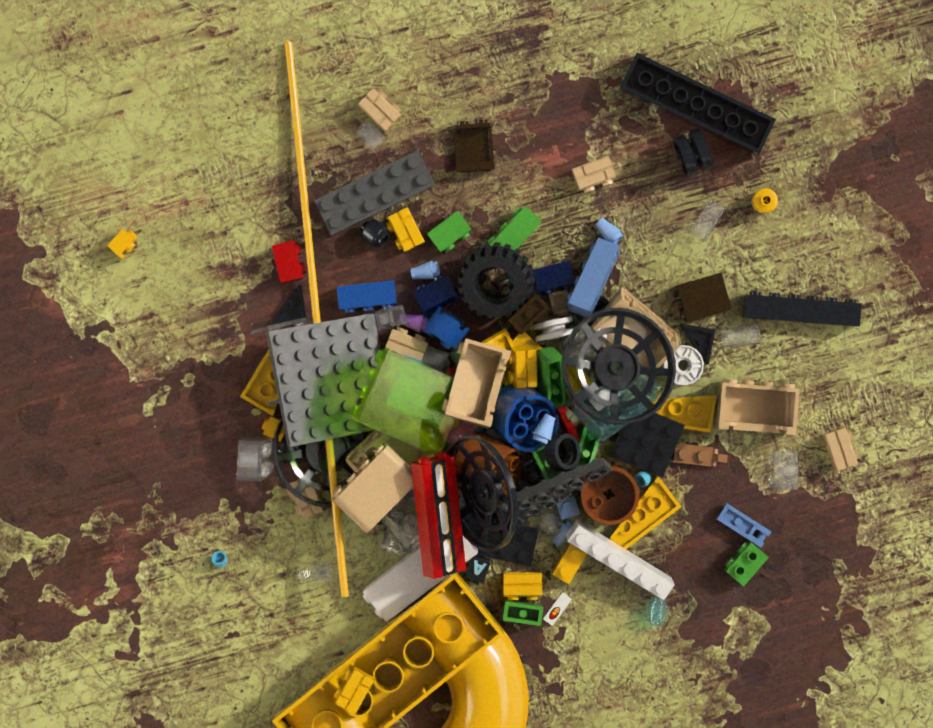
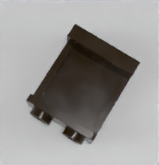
(473, 146)
(702, 297)
(527, 314)

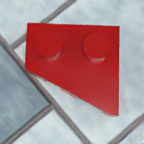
(565, 424)

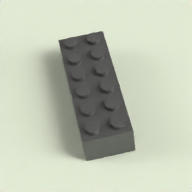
(375, 193)

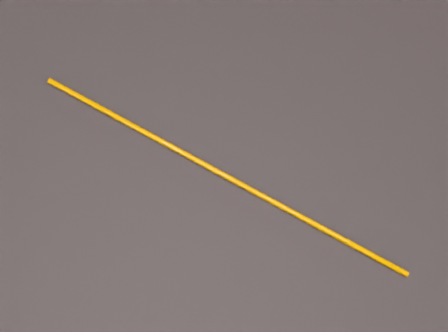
(314, 297)

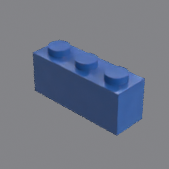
(366, 296)

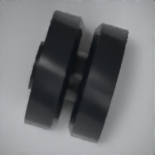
(693, 152)

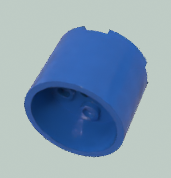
(519, 414)

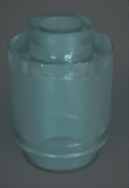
(656, 611)

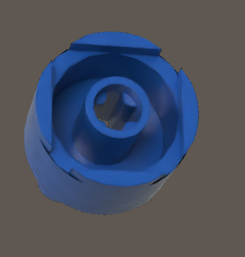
(446, 327)

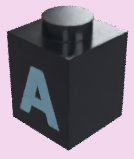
(477, 569)

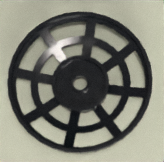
(629, 366)
(317, 461)
(486, 493)

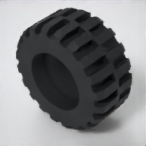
(489, 303)

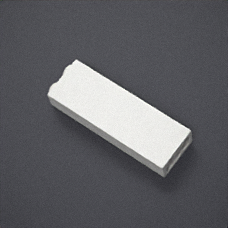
(404, 584)

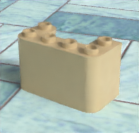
(757, 407)
(375, 488)

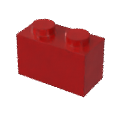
(288, 261)

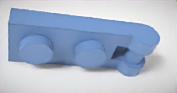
(743, 524)

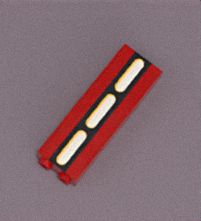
(438, 515)

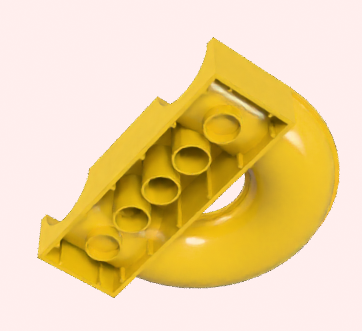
(433, 642)

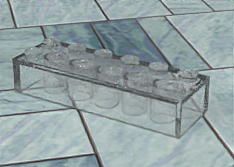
(254, 458)

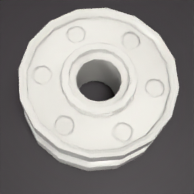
(553, 328)
(694, 365)

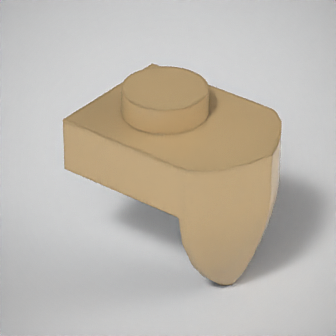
(559, 304)

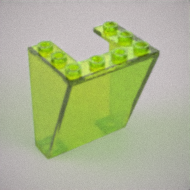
(406, 401)

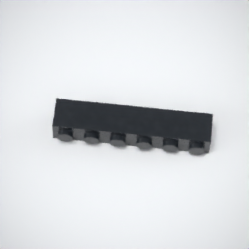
(802, 310)

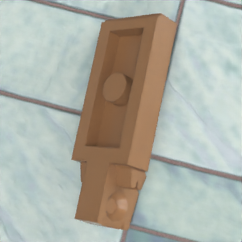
(698, 455)

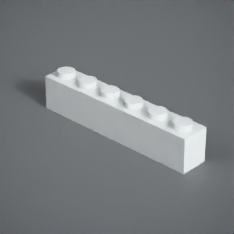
(620, 559)

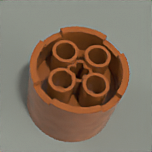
(508, 452)
(615, 508)

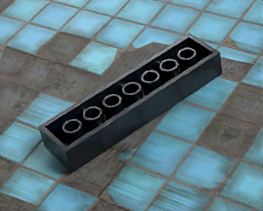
(697, 104)

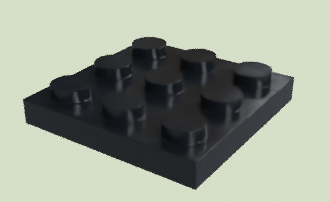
(648, 443)

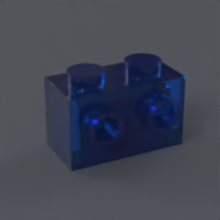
(553, 276)
(435, 294)

